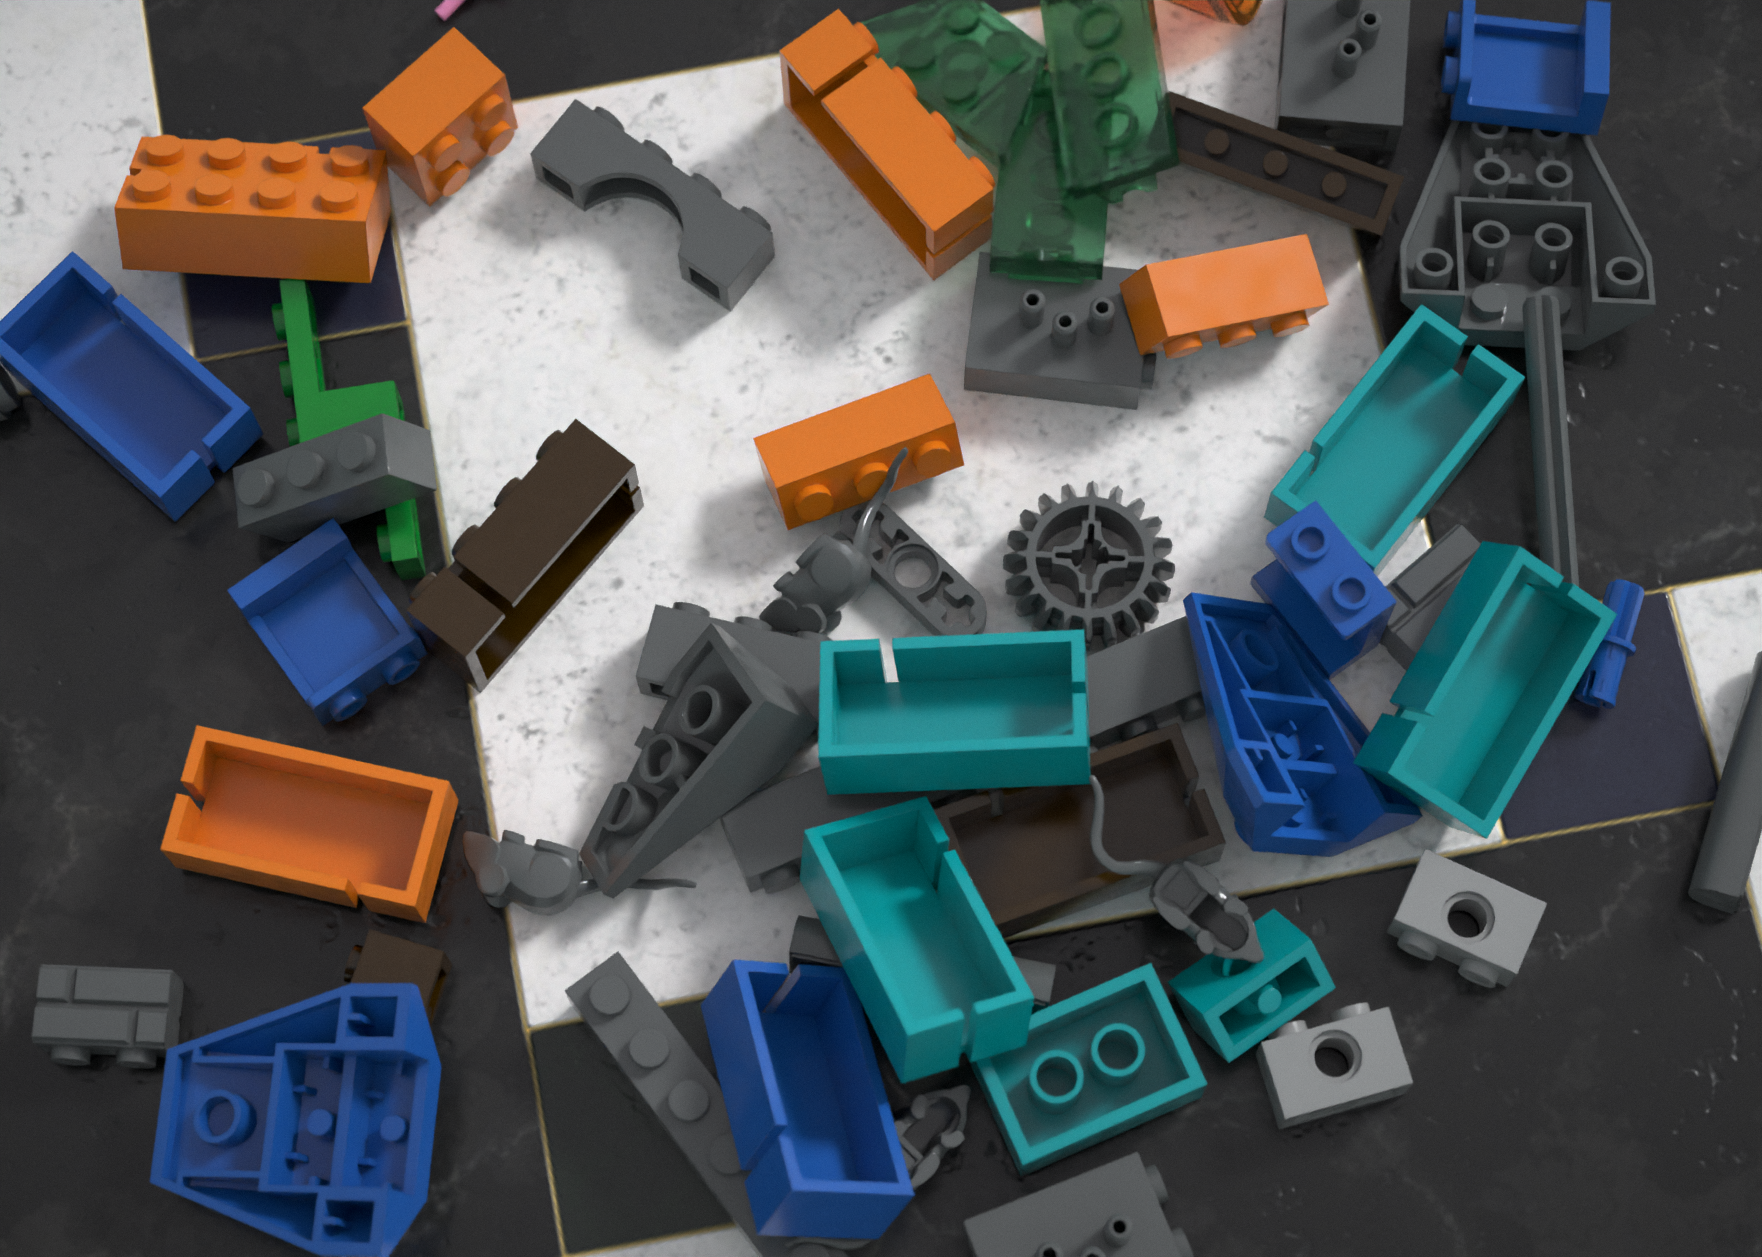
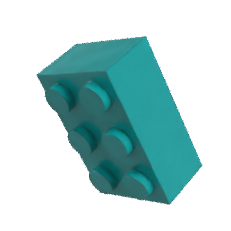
(1090, 1071)

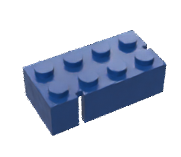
(125, 386)
(805, 1101)

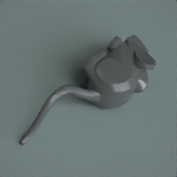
(830, 574)
(535, 877)
(1187, 897)
(925, 1135)

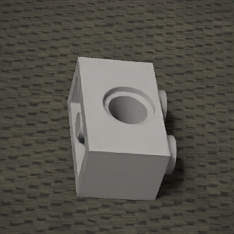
(1503, 915)
(1304, 1093)

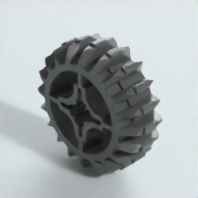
(1112, 564)

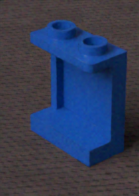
(1528, 69)
(1324, 590)
(328, 623)

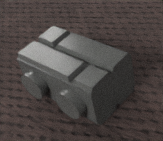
(1424, 591)
(107, 1013)

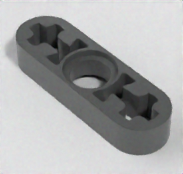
(956, 593)

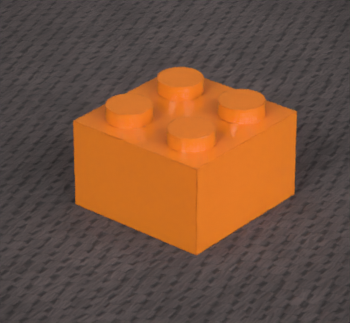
(442, 117)

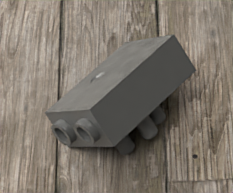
(1343, 72)
(1055, 340)
(1090, 1215)

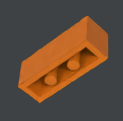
(1224, 296)
(847, 451)

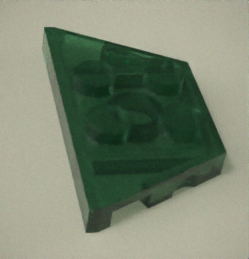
(966, 67)

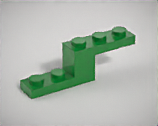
(330, 410)

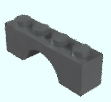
(595, 161)

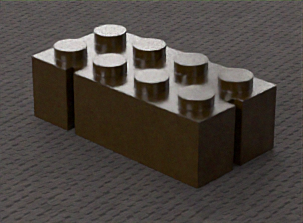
(526, 554)
(1038, 854)

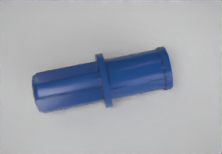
(1605, 669)

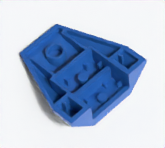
(1284, 736)
(308, 1119)

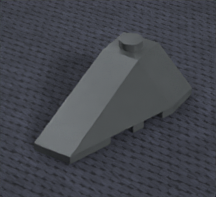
(712, 747)

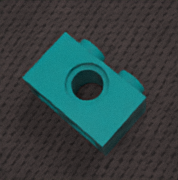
(1242, 1002)

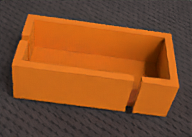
(888, 142)
(253, 209)
(310, 824)

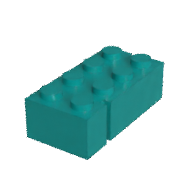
(1399, 438)
(1485, 688)
(959, 716)
(917, 958)

